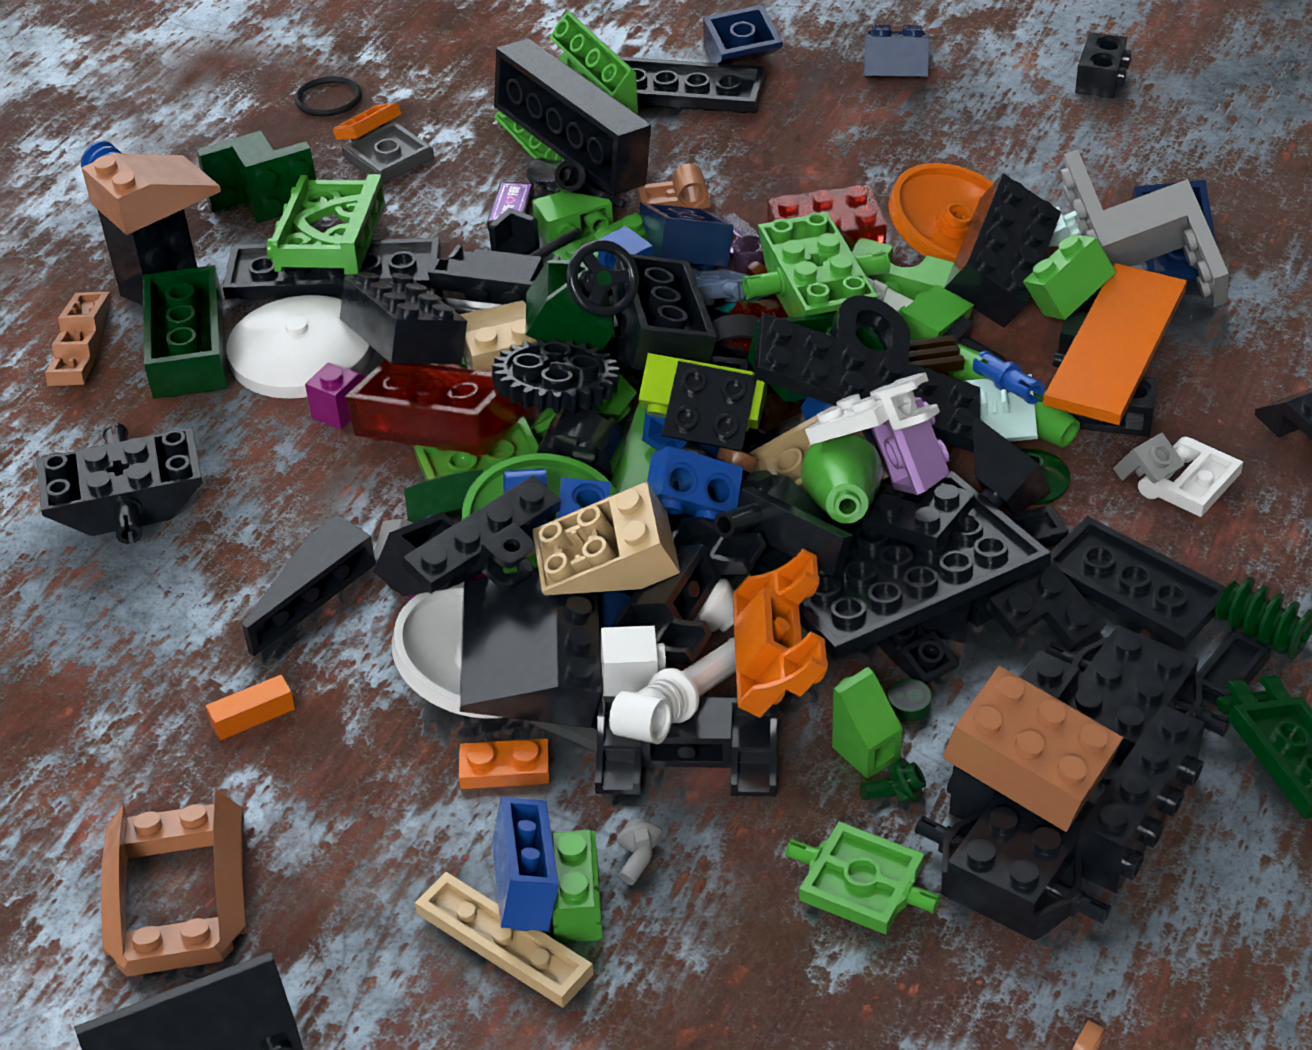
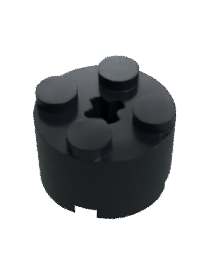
(586, 439)

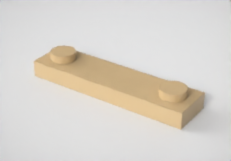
(523, 954)

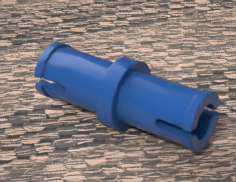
(1009, 377)

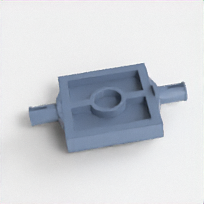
(720, 284)

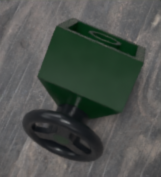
(577, 297)

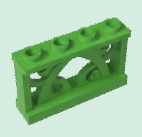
(320, 198)

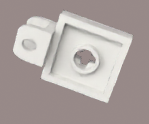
(887, 402)

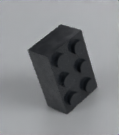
(149, 250)

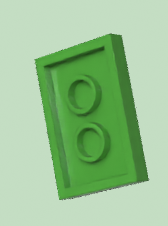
(439, 463)

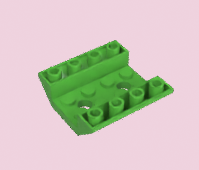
(594, 62)

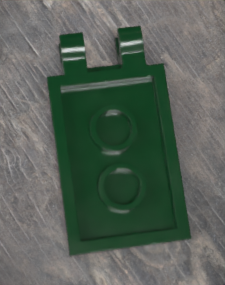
(1277, 733)

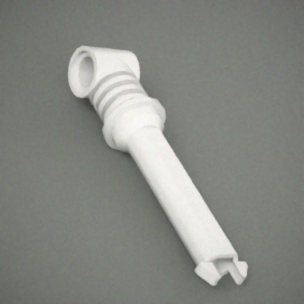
(670, 696)

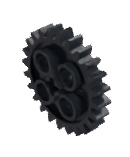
(555, 375)

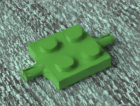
(862, 877)

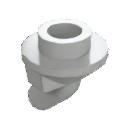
(639, 838)

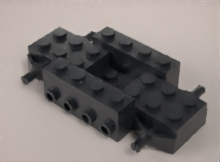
(1027, 869)

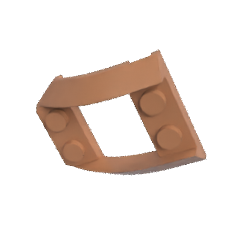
(155, 833)

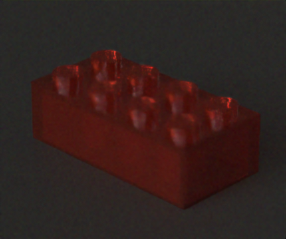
(431, 407)

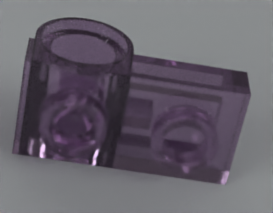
(745, 244)

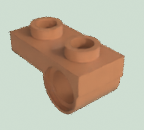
(677, 191)

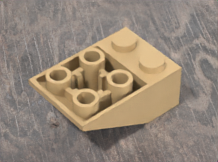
(607, 545)

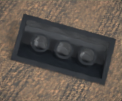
(222, 1011)

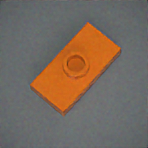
(366, 121)

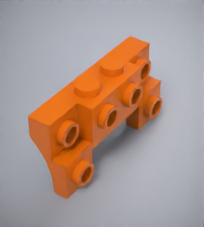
(769, 636)

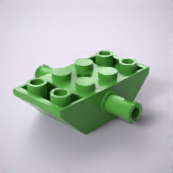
(811, 266)

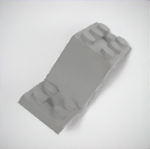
(1148, 227)

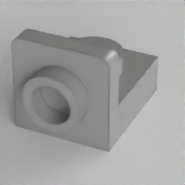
(1152, 458)

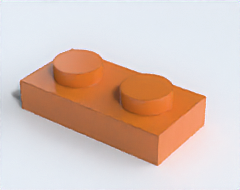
(504, 763)

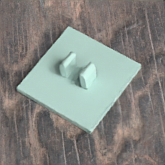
(1006, 412)

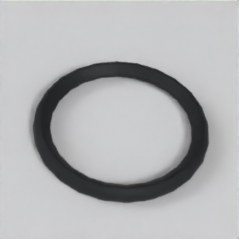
(328, 112)
(557, 243)

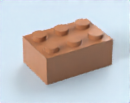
(1032, 748)

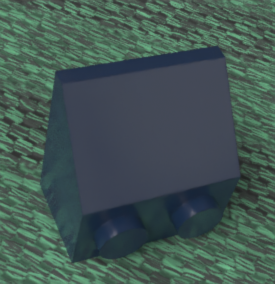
(740, 35)

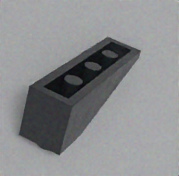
(315, 573)

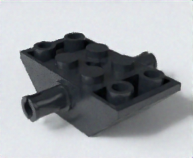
(120, 482)

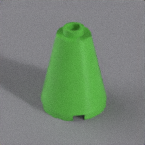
(842, 476)

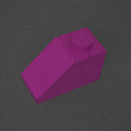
(327, 394)

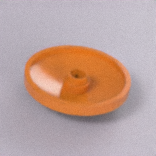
(935, 207)

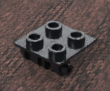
(709, 406)

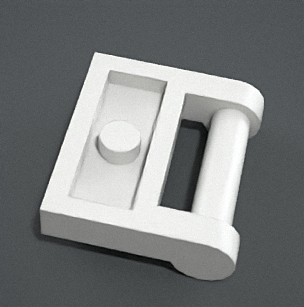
(1200, 482)

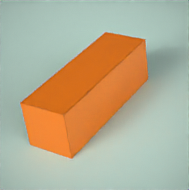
(250, 707)

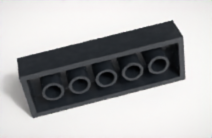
(572, 116)

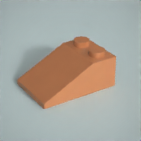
(144, 187)

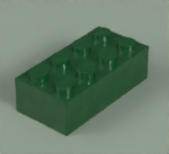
(184, 332)

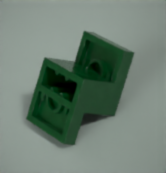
(255, 173)

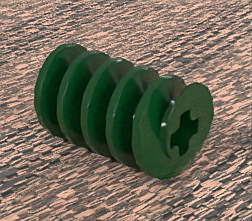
(1264, 617)

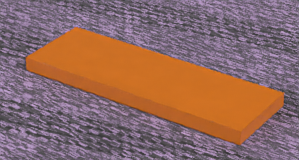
(1115, 344)

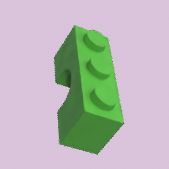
(907, 280)

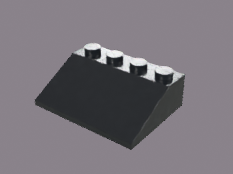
(530, 653)

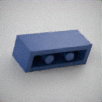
(524, 864)

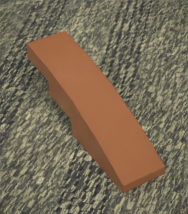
(79, 338)

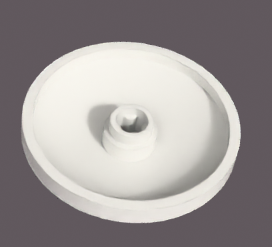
(289, 342)
(429, 647)

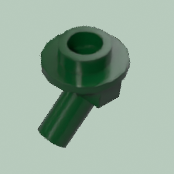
(905, 781)

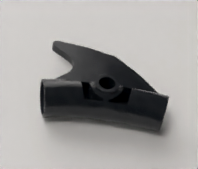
(564, 177)

